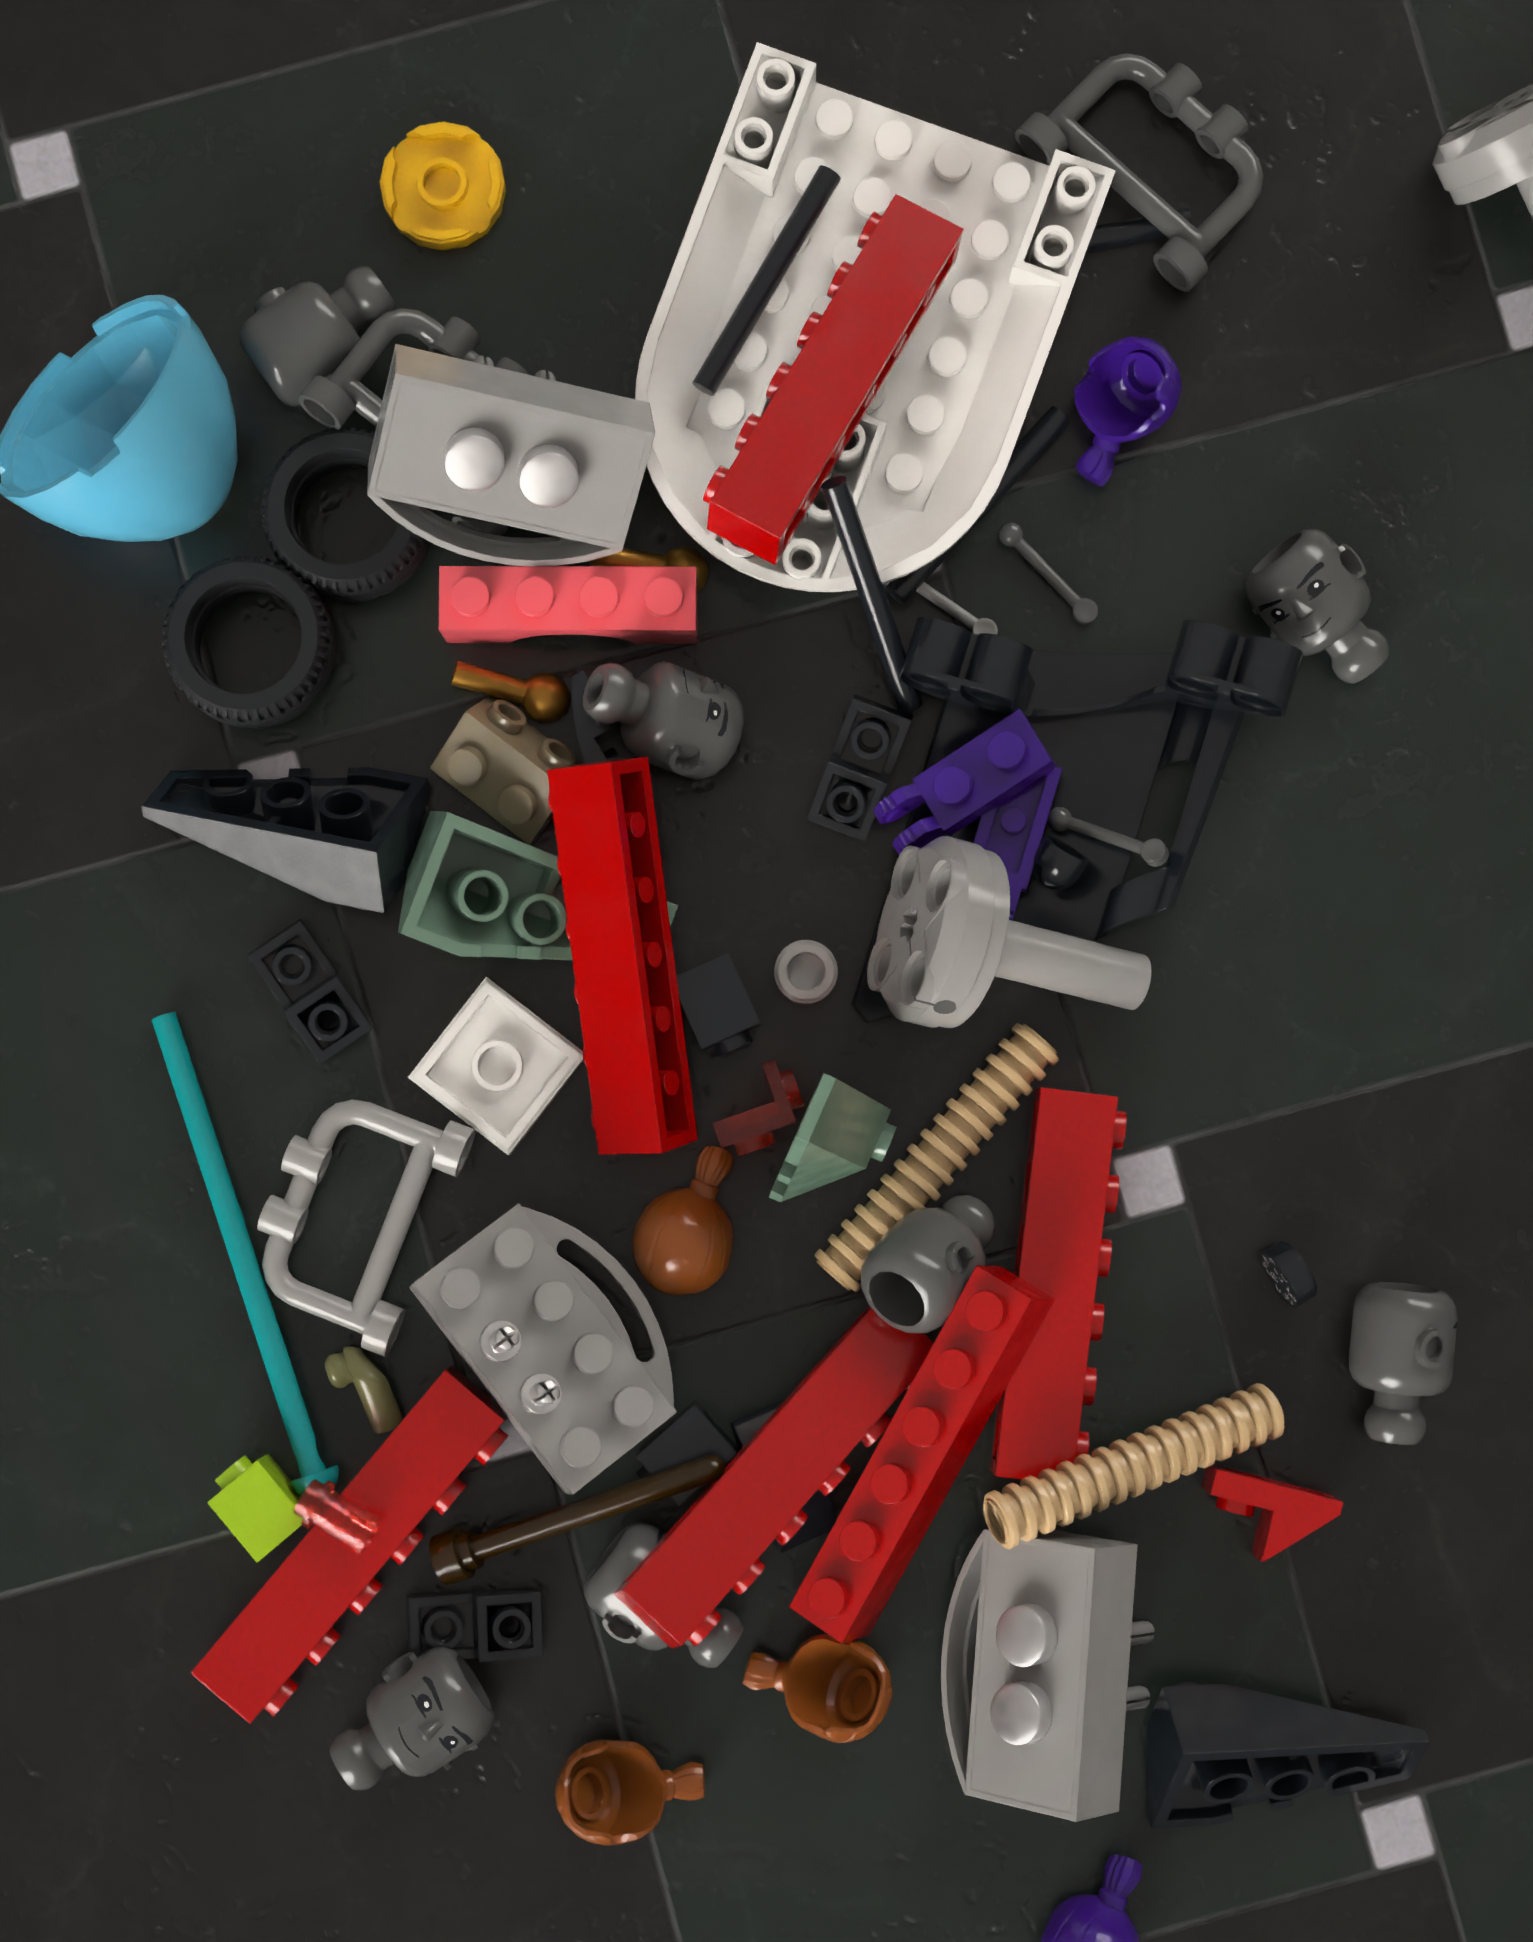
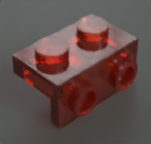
(754, 1128)

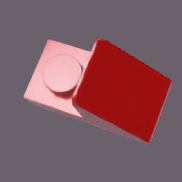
(1286, 1511)

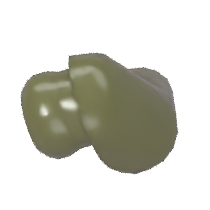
(371, 1385)

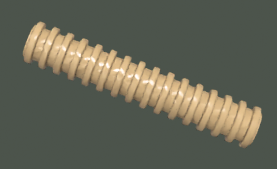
(940, 1150)
(1133, 1465)

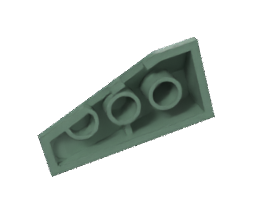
(485, 894)
(833, 1139)

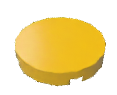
(443, 186)

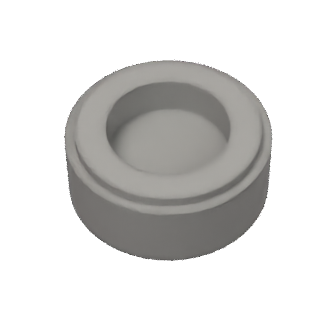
(805, 972)

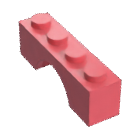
(604, 601)

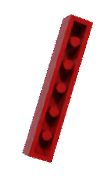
(832, 379)
(622, 956)
(1062, 1256)
(921, 1453)
(771, 1479)
(325, 1577)

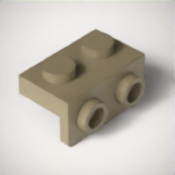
(503, 765)

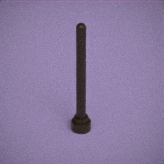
(459, 1553)

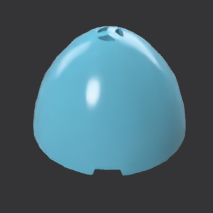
(126, 432)

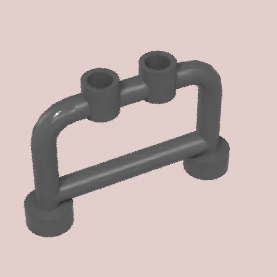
(1174, 95)
(336, 398)

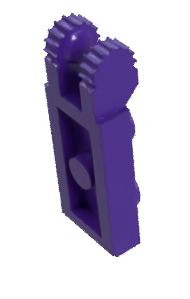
(969, 781)
(1016, 831)

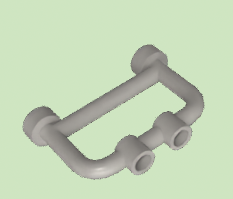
(308, 1163)

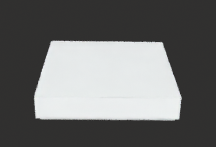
(497, 1066)

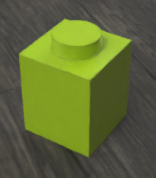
(257, 1504)

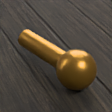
(677, 557)
(542, 696)

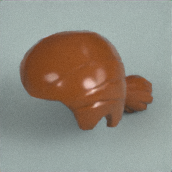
(684, 1233)
(828, 1686)
(618, 1792)

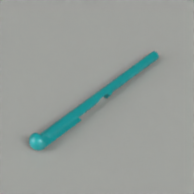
(241, 1254)

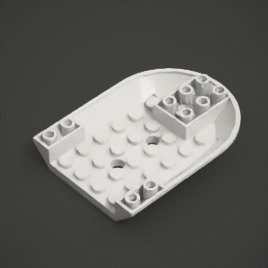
(966, 377)

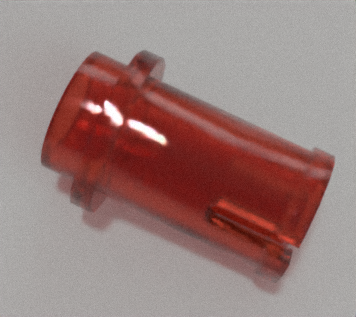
(337, 1516)

